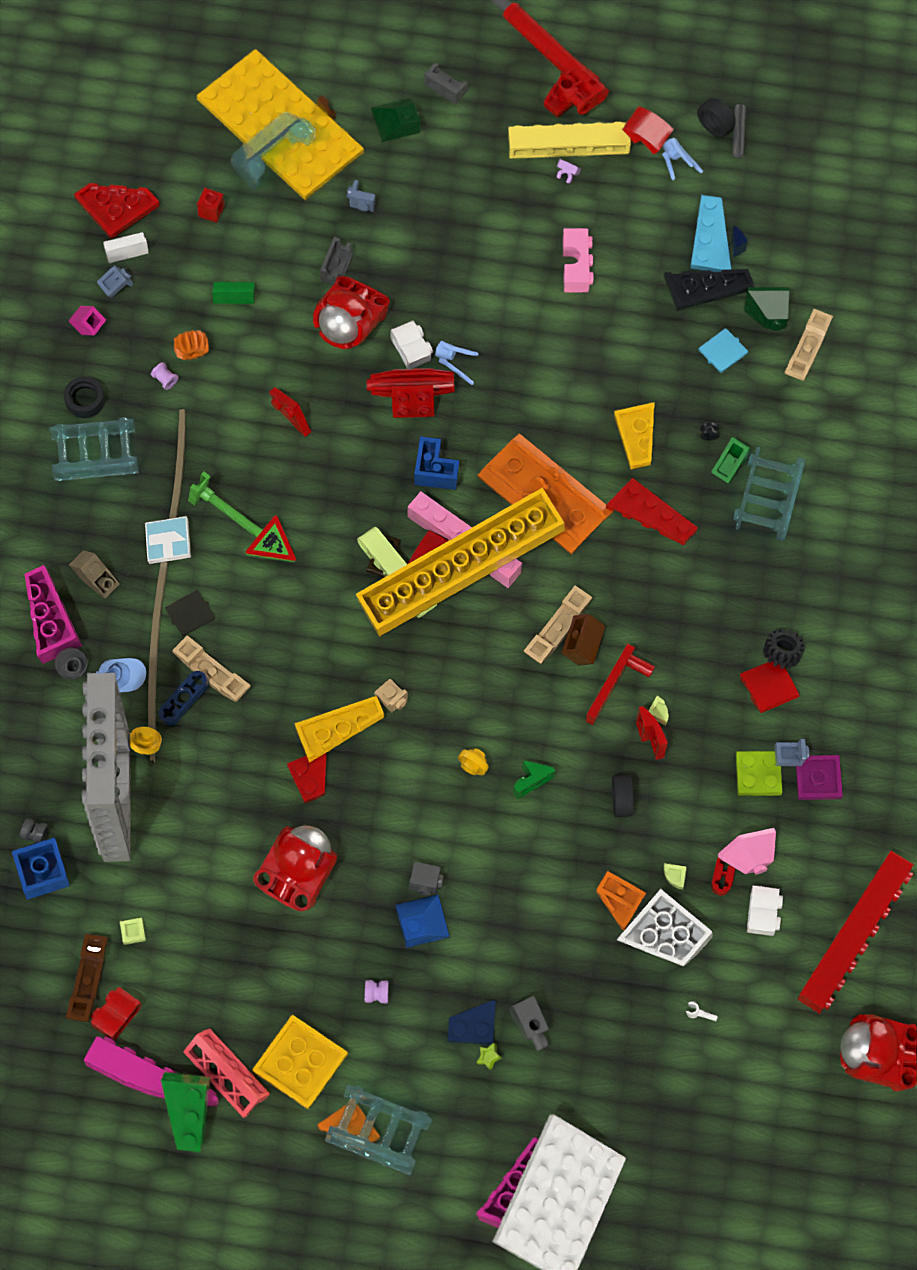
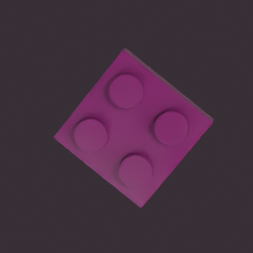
(819, 778)

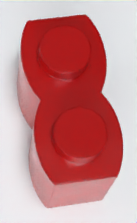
(115, 1014)

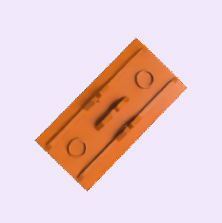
(525, 469)

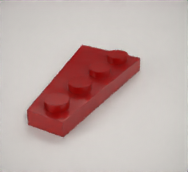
(645, 507)

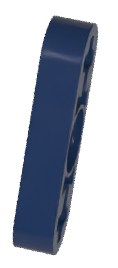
(184, 707)

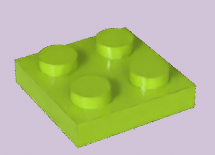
(758, 774)

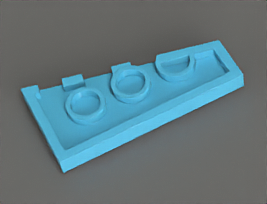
(711, 241)

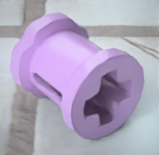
(164, 376)

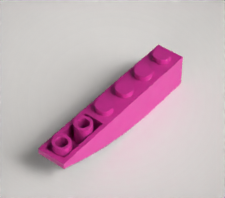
(129, 1069)

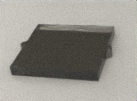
(190, 613)

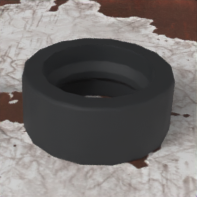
(716, 117)
(81, 383)
(622, 796)

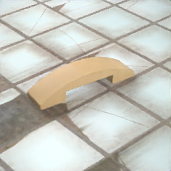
(809, 345)
(557, 628)
(219, 677)

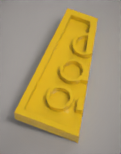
(334, 727)

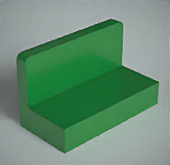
(233, 292)

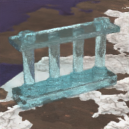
(96, 468)
(784, 507)
(382, 1152)

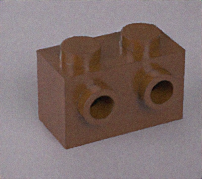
(583, 639)

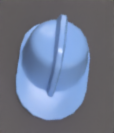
(128, 671)

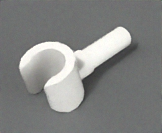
(698, 1012)

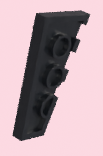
(699, 288)

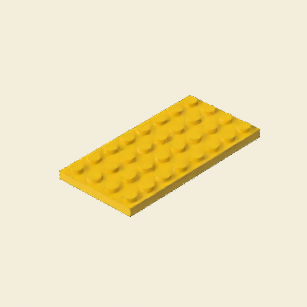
(255, 95)

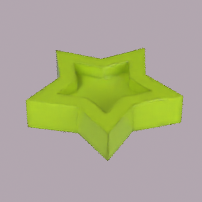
(489, 1056)

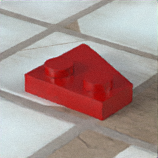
(290, 410)
(309, 777)

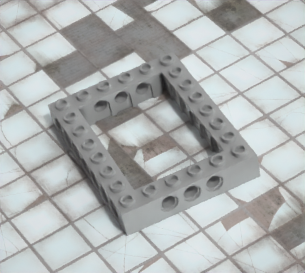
(107, 812)

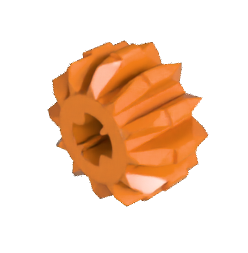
(191, 345)

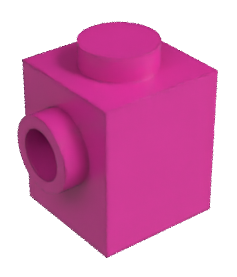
(87, 320)

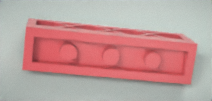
(228, 1068)

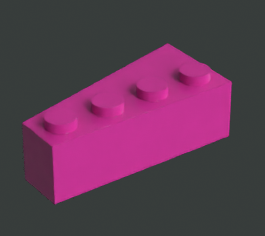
(50, 619)
(499, 1200)

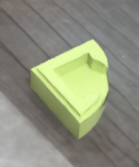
(659, 710)
(675, 875)

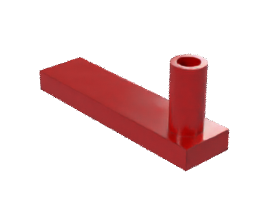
(626, 659)

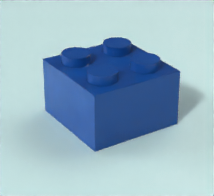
(40, 868)

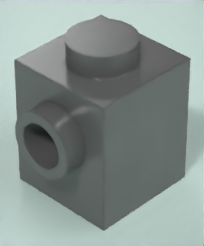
(426, 878)

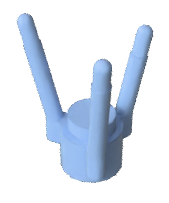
(675, 151)
(447, 352)

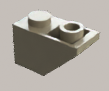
(94, 573)

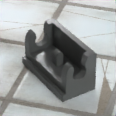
(444, 84)
(336, 261)

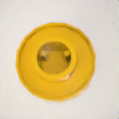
(145, 740)
(473, 761)

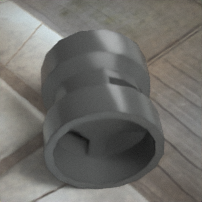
(34, 831)

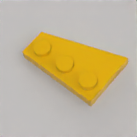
(636, 433)

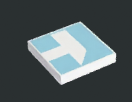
(167, 540)

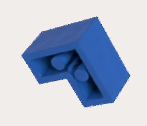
(433, 470)

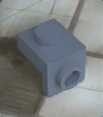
(360, 200)
(791, 753)

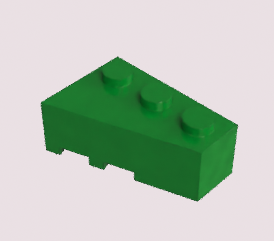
(187, 1108)

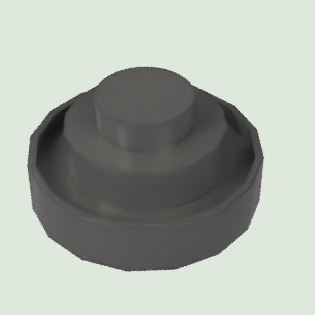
(70, 663)

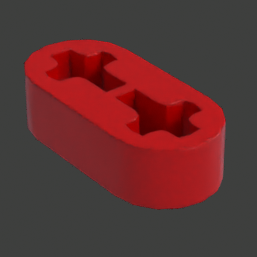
(718, 873)

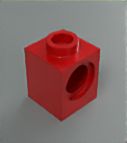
(210, 205)

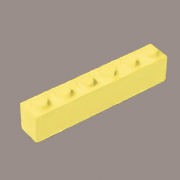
(567, 140)

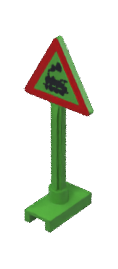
(269, 542)

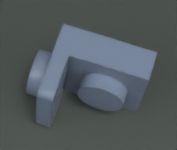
(115, 280)

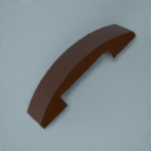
(88, 978)

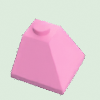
(751, 851)

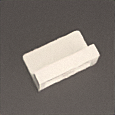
(126, 247)

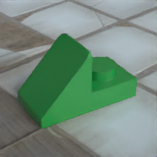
(731, 460)
(537, 776)

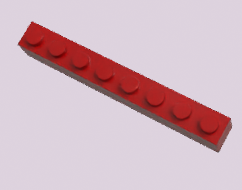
(855, 932)

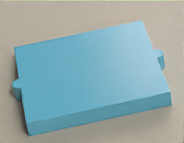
(723, 350)

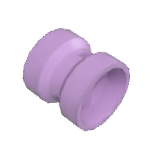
(376, 991)

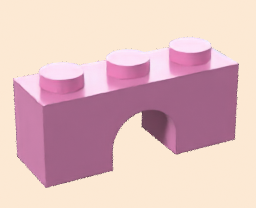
(577, 245)

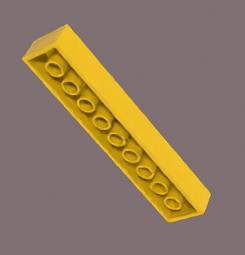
(460, 562)

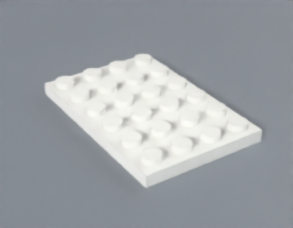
(559, 1198)

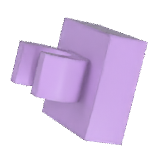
(568, 168)

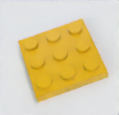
(300, 1062)

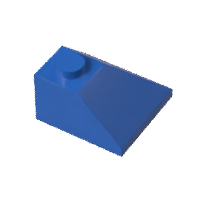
(422, 921)

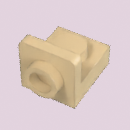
(391, 696)

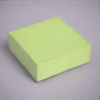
(132, 931)

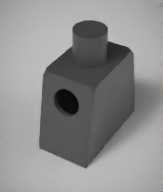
(529, 1012)

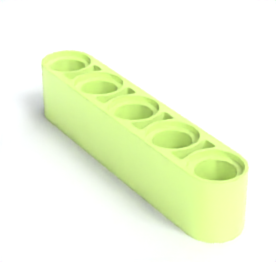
(384, 554)

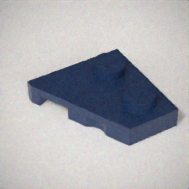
(473, 1025)

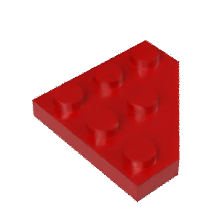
(116, 206)

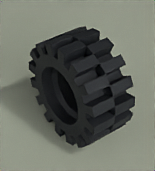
(787, 640)

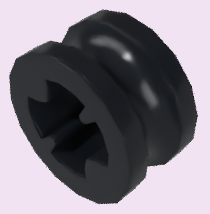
(709, 431)

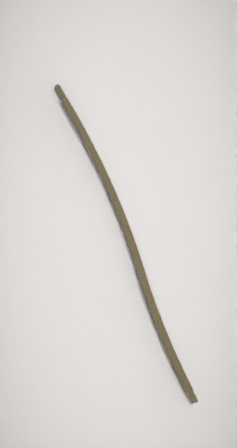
(162, 578)

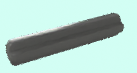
(739, 130)

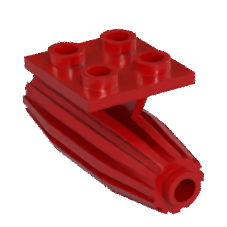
(411, 389)

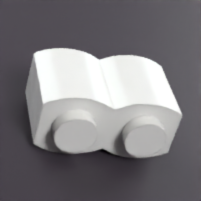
(411, 345)
(763, 910)

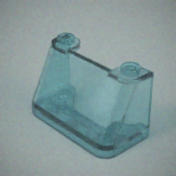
(248, 157)

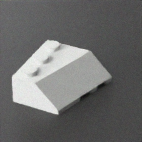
(667, 931)

